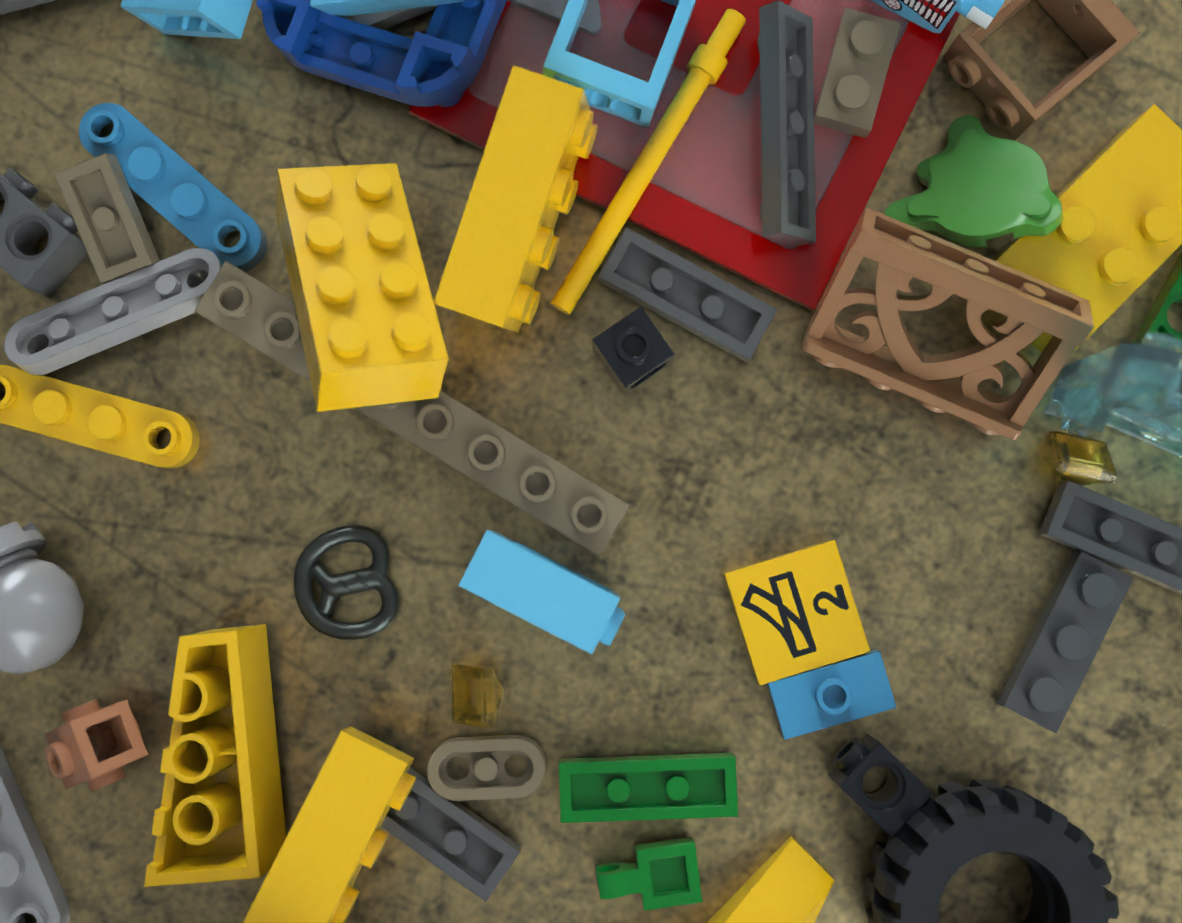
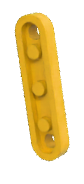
(95, 419)

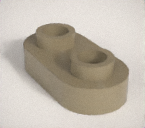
(488, 770)

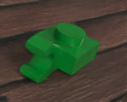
(663, 875)

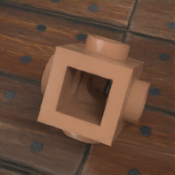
(94, 745)

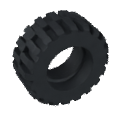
(983, 821)

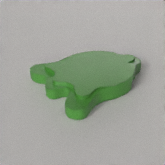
(981, 189)

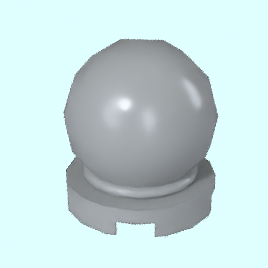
(37, 603)

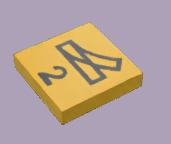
(796, 612)

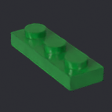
(648, 787)

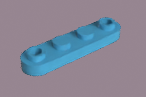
(173, 186)

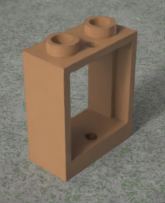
(1093, 26)

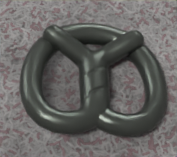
(345, 583)

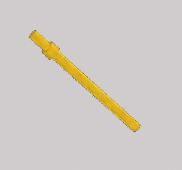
(704, 69)

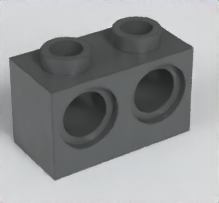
(23, 224)

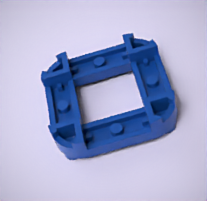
(414, 71)

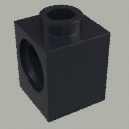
(632, 351)
(899, 796)

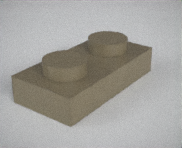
(856, 72)
(107, 217)

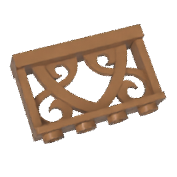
(934, 379)

